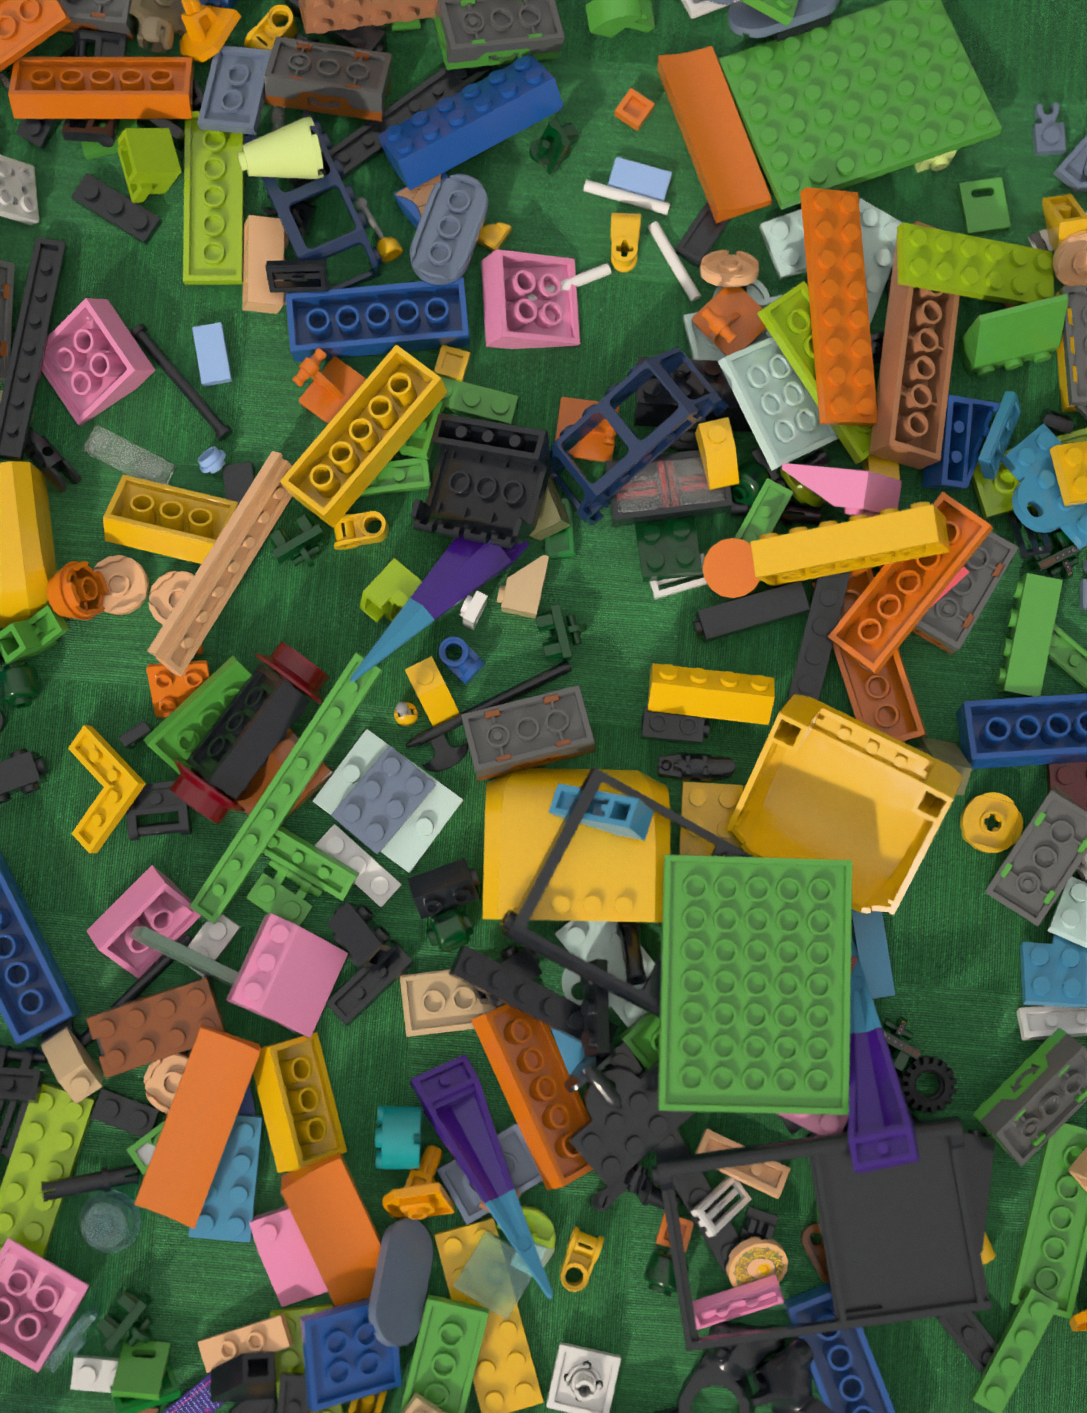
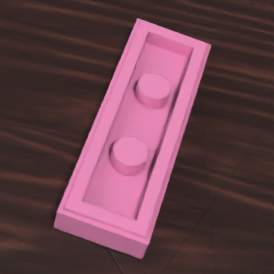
(737, 1302)

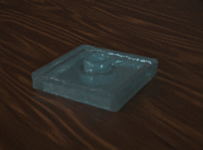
(494, 1275)

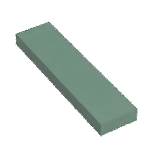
(184, 955)

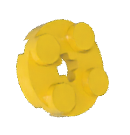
(1000, 837)

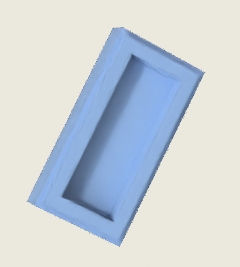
(639, 179)
(212, 354)

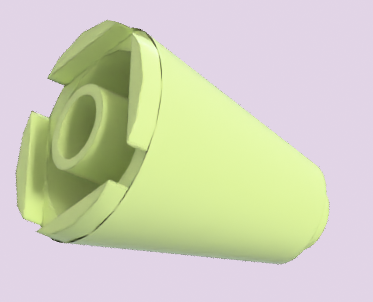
(284, 153)

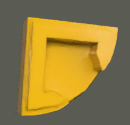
(494, 235)

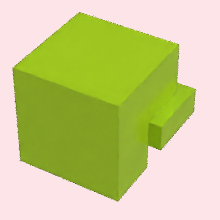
(148, 161)
(389, 592)

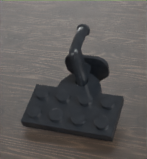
(623, 1116)

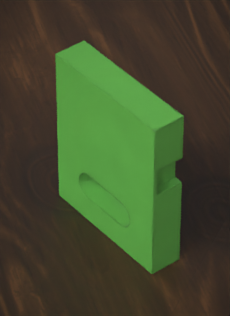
(984, 213)
(141, 1376)

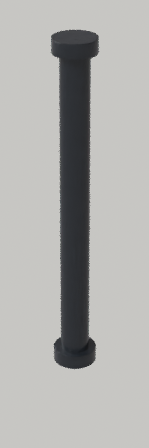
(140, 333)

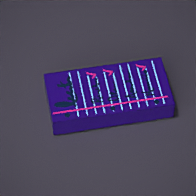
(195, 1399)

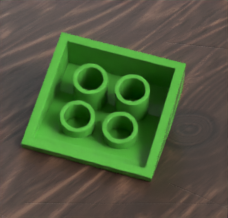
(1013, 336)

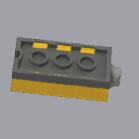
(1073, 352)

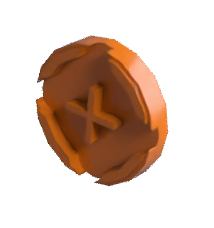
(730, 568)

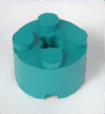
(398, 1137)

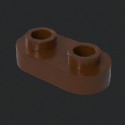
(815, 1250)

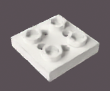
(25, 204)
(581, 1392)

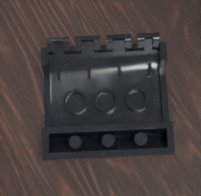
(485, 481)

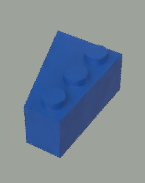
(963, 433)

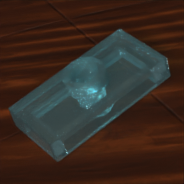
(73, 1341)

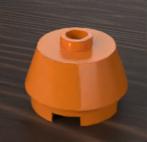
(77, 591)

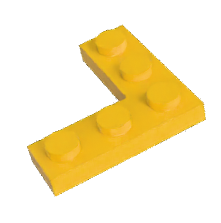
(119, 791)

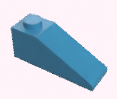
(607, 812)

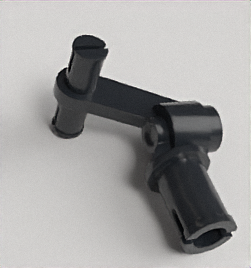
(635, 1181)

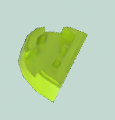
(802, 492)
(539, 1226)

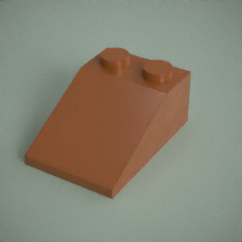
(265, 775)

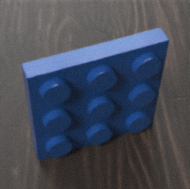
(345, 1356)

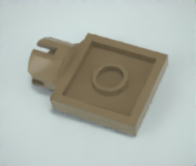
(158, 22)

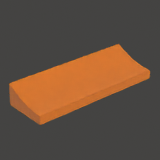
(102, 88)
(713, 133)
(907, 590)
(881, 698)
(533, 1085)
(198, 1125)
(334, 1227)

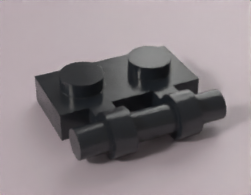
(21, 1083)

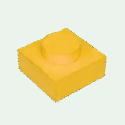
(452, 363)

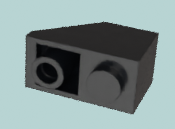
(244, 1378)

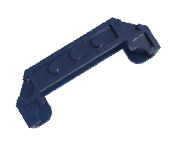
(284, 200)
(640, 451)

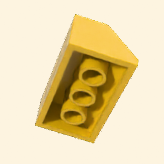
(165, 519)
(710, 693)
(298, 1103)

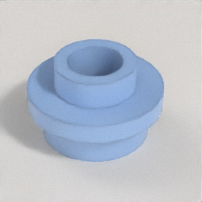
(211, 460)

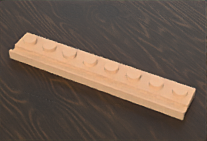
(223, 567)

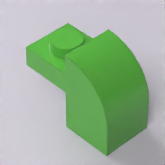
(613, 16)
(33, 636)

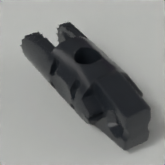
(49, 461)
(695, 767)

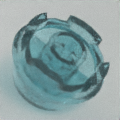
(109, 1221)

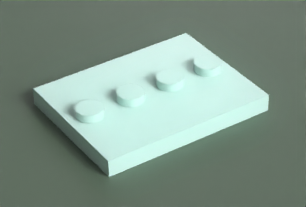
(775, 403)
(423, 825)

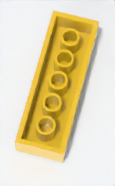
(364, 435)
(850, 545)

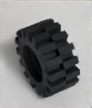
(945, 1084)

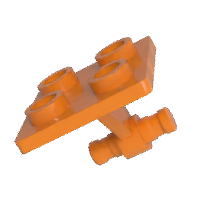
(730, 320)
(330, 387)
(598, 443)
(172, 690)

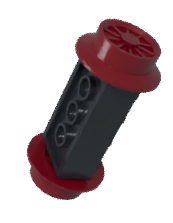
(248, 732)

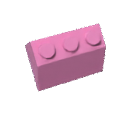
(150, 903)

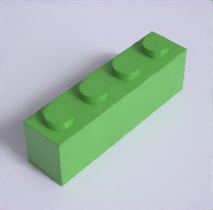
(1029, 635)

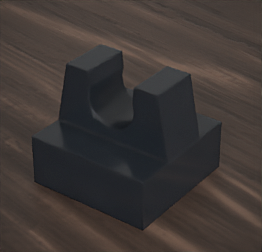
(758, 1223)

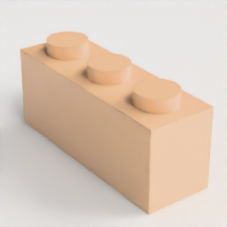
(262, 242)

